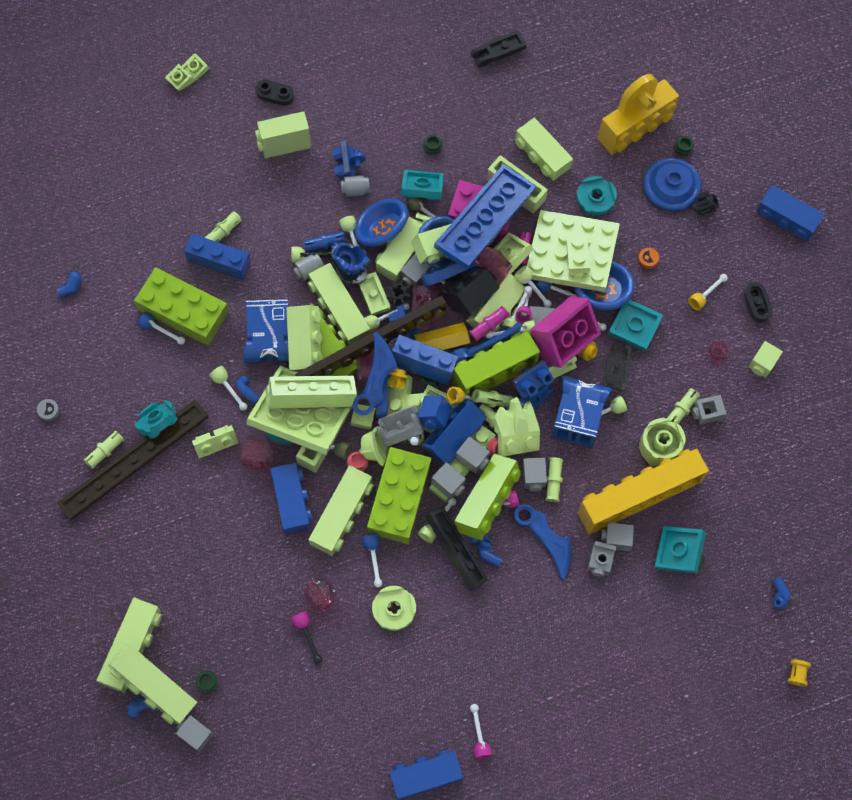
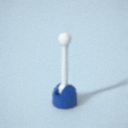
(546, 286)
(147, 322)
(371, 543)

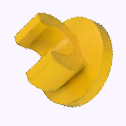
(589, 351)
(397, 377)

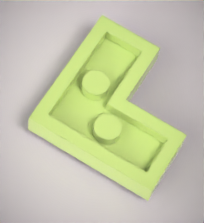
(402, 399)

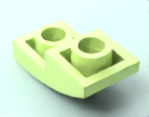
(188, 73)

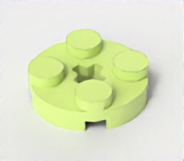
(401, 598)

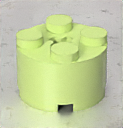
(665, 432)

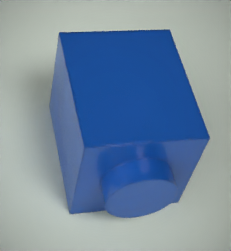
(434, 412)

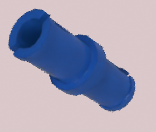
(324, 241)

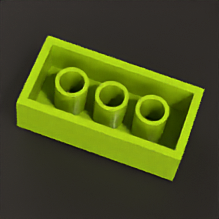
(182, 306)
(497, 364)
(399, 495)

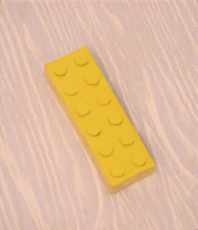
(642, 491)

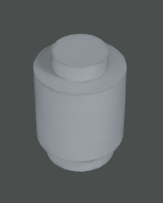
(355, 186)
(306, 266)

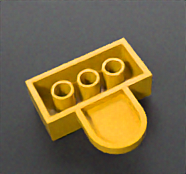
(640, 111)

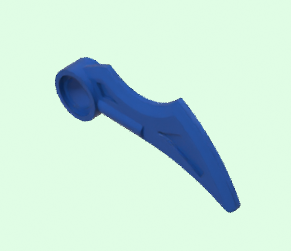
(468, 354)
(382, 365)
(557, 546)

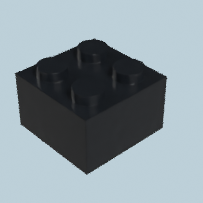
(469, 290)

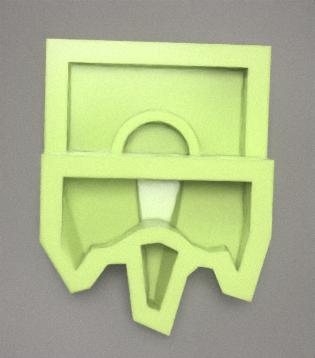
(517, 429)

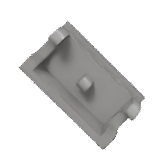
(400, 426)

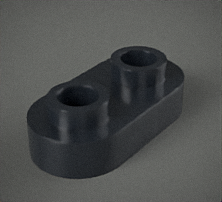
(274, 91)
(758, 303)

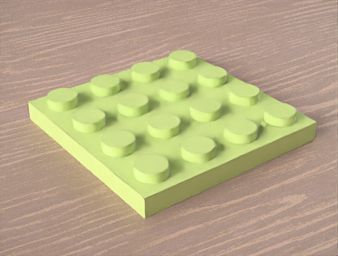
(550, 259)
(304, 426)

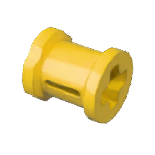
(799, 673)

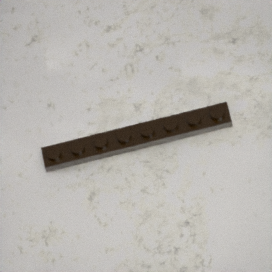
(365, 345)
(131, 462)

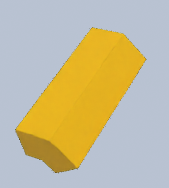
(445, 337)

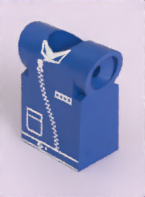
(266, 331)
(580, 411)

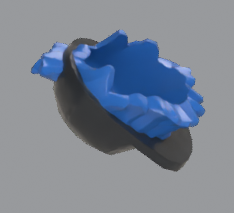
(349, 262)

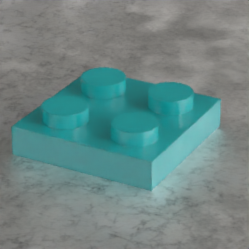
(422, 184)
(635, 325)
(680, 549)

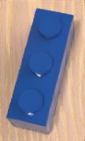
(790, 213)
(217, 256)
(424, 359)
(461, 424)
(291, 498)
(425, 774)

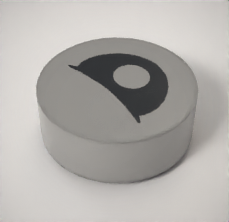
(48, 410)

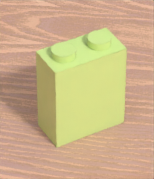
(283, 135)

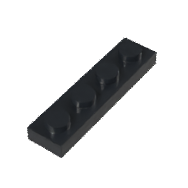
(456, 548)

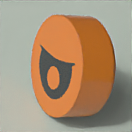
(648, 258)

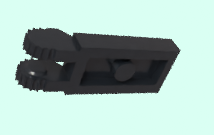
(499, 48)

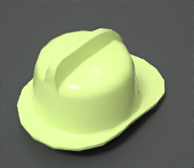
(373, 447)

